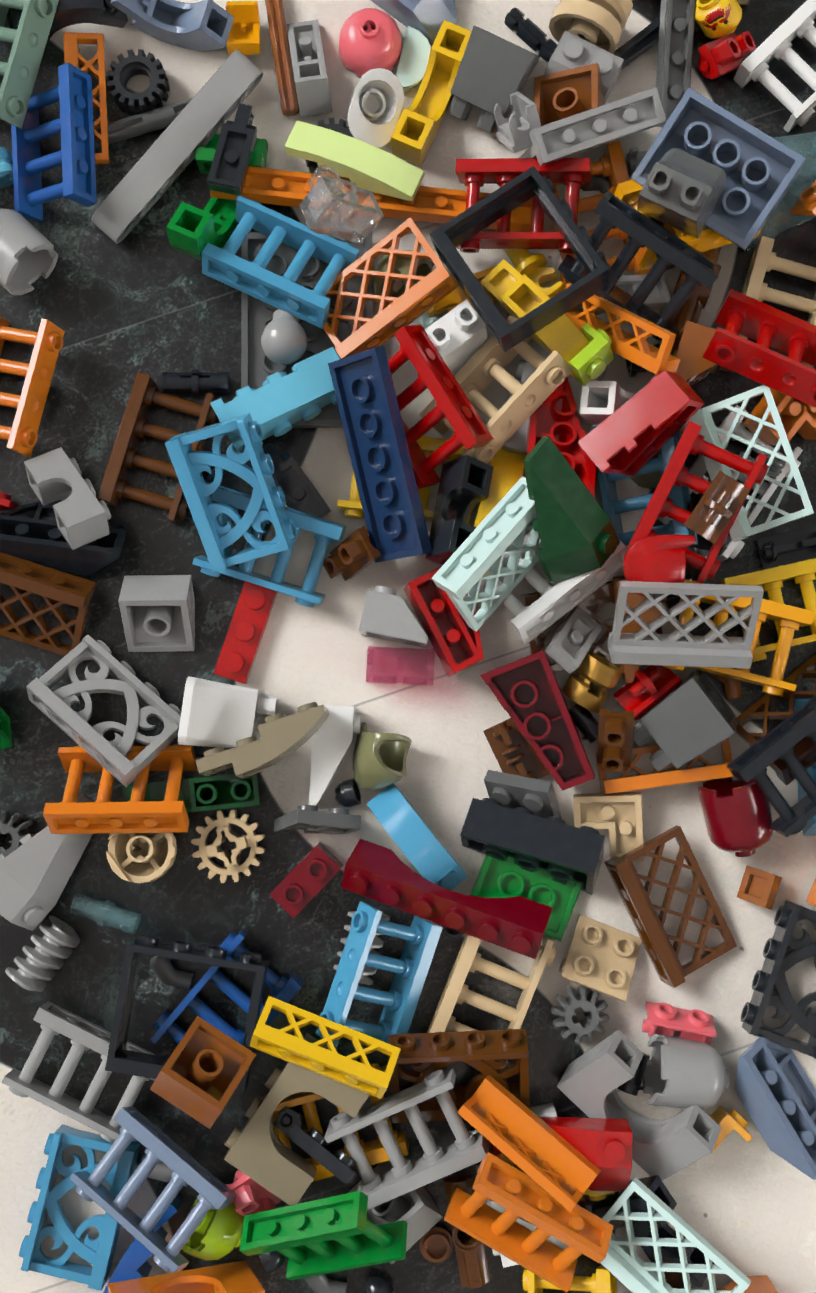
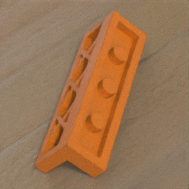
(73, 56)
(623, 343)
(667, 777)
(529, 1142)

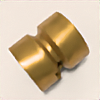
(602, 676)

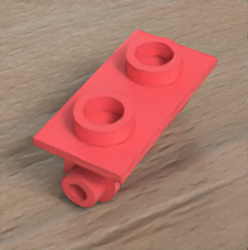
(666, 1019)

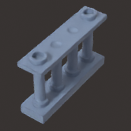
(185, 1172)

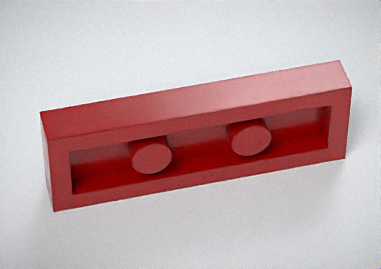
(245, 632)

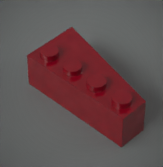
(539, 710)

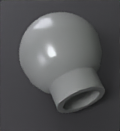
(284, 338)

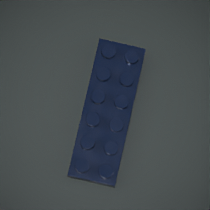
(380, 454)

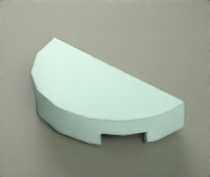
(413, 59)

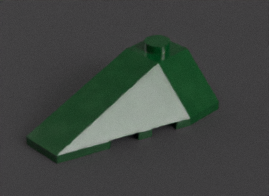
(570, 521)

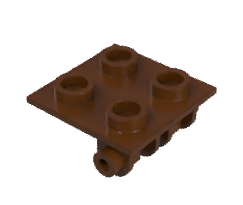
(514, 751)

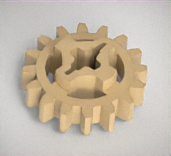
(233, 860)

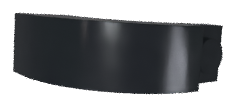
(76, 12)

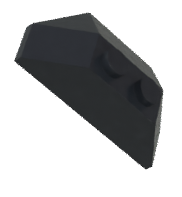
(34, 536)

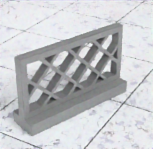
(596, 127)
(681, 646)

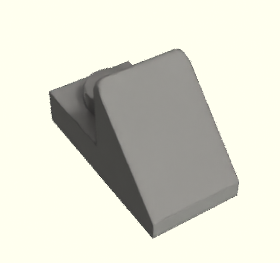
(572, 639)

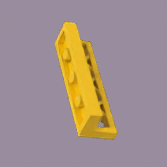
(321, 1060)

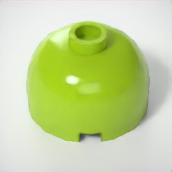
(215, 1234)

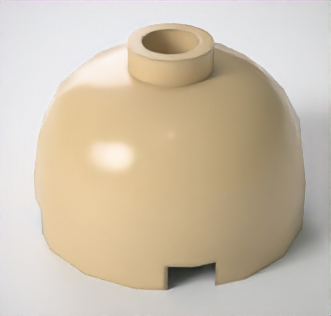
(141, 855)

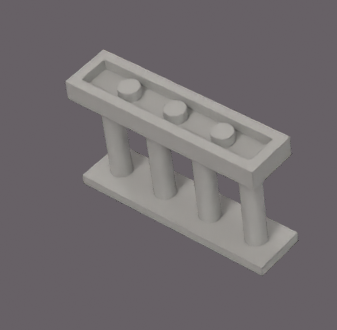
(83, 1036)
(436, 1161)

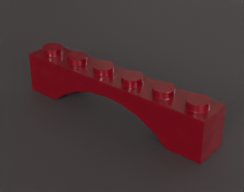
(506, 922)

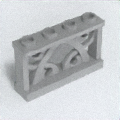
(114, 753)

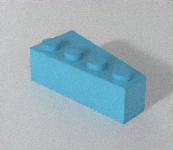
(283, 398)

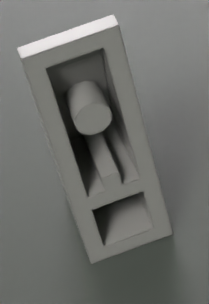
(309, 68)

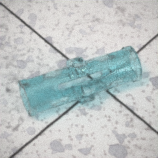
(105, 913)

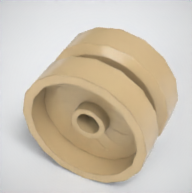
(591, 20)

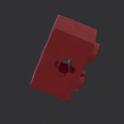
(306, 880)

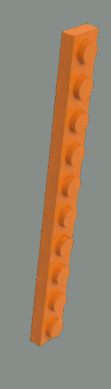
(429, 204)

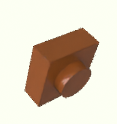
(759, 887)

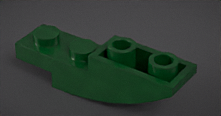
(206, 792)

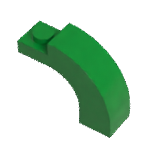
(194, 228)

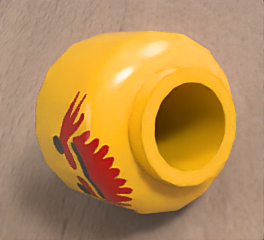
(718, 17)

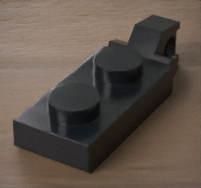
(233, 153)
(297, 487)
(314, 1144)

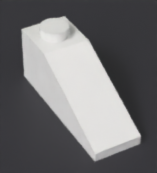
(330, 747)

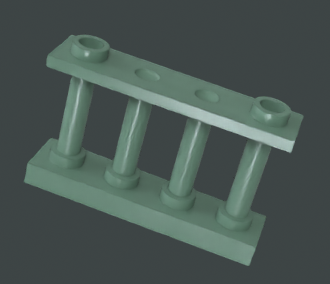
(25, 56)

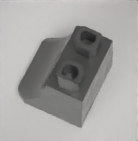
(488, 76)
(682, 191)
(686, 723)

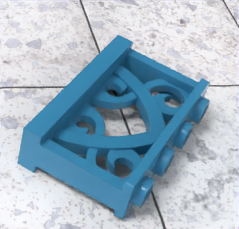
(197, 492)
(96, 1251)

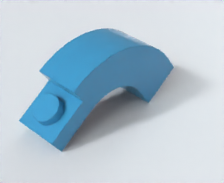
(416, 838)

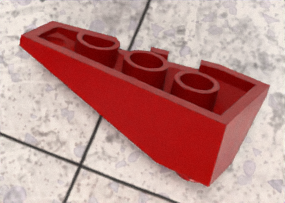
(560, 422)
(604, 1143)

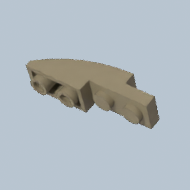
(279, 739)

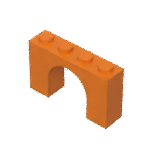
(221, 1278)

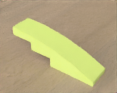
(354, 159)

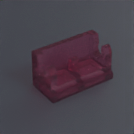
(400, 666)

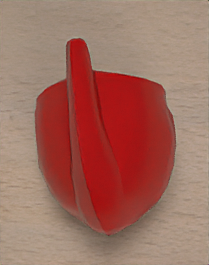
(657, 559)

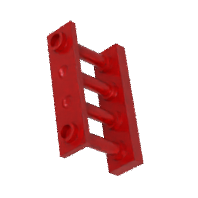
(500, 171)
(755, 360)
(450, 403)
(677, 474)

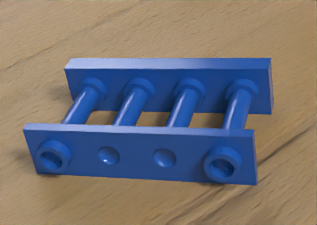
(76, 151)
(280, 988)

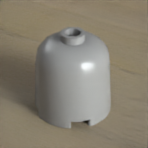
(23, 253)
(684, 1073)

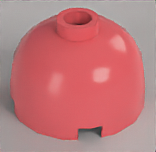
(369, 41)

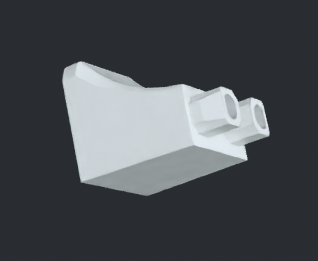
(458, 335)
(221, 713)

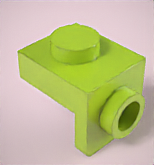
(594, 357)

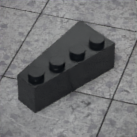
(534, 842)

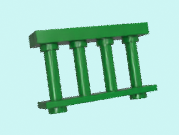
(324, 1236)

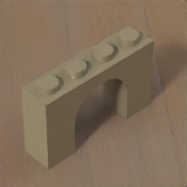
(257, 1147)

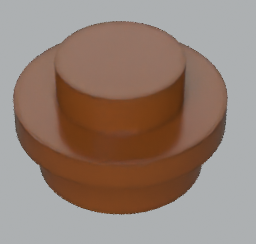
(436, 1244)

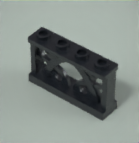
(773, 975)

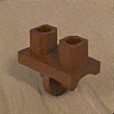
(717, 507)
(351, 555)
(615, 739)

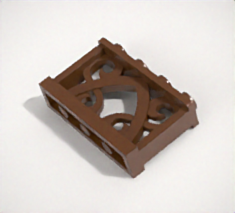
(480, 1049)

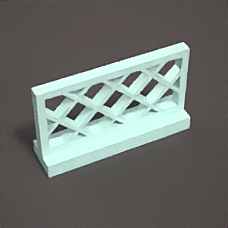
(741, 528)
(486, 549)
(641, 1275)

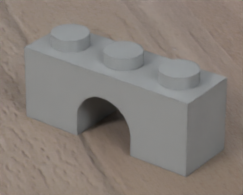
(80, 514)

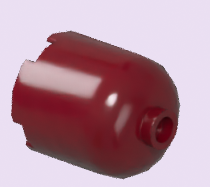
(736, 815)

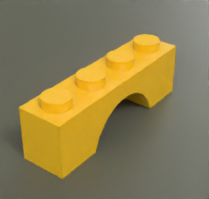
(422, 119)

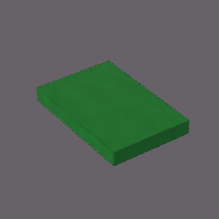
(507, 880)

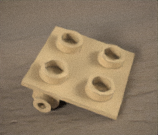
(601, 958)

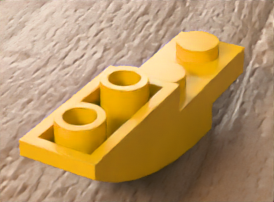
(520, 296)

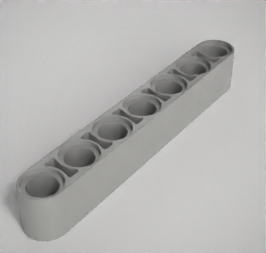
(177, 146)

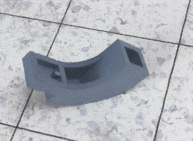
(181, 24)

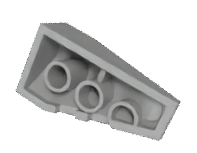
(38, 873)

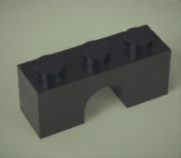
(460, 488)
(669, 1254)

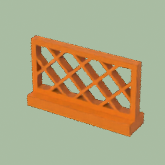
(402, 310)

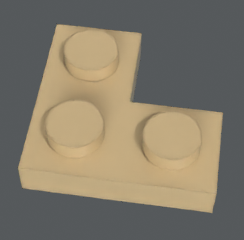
(616, 812)

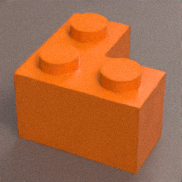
(794, 414)

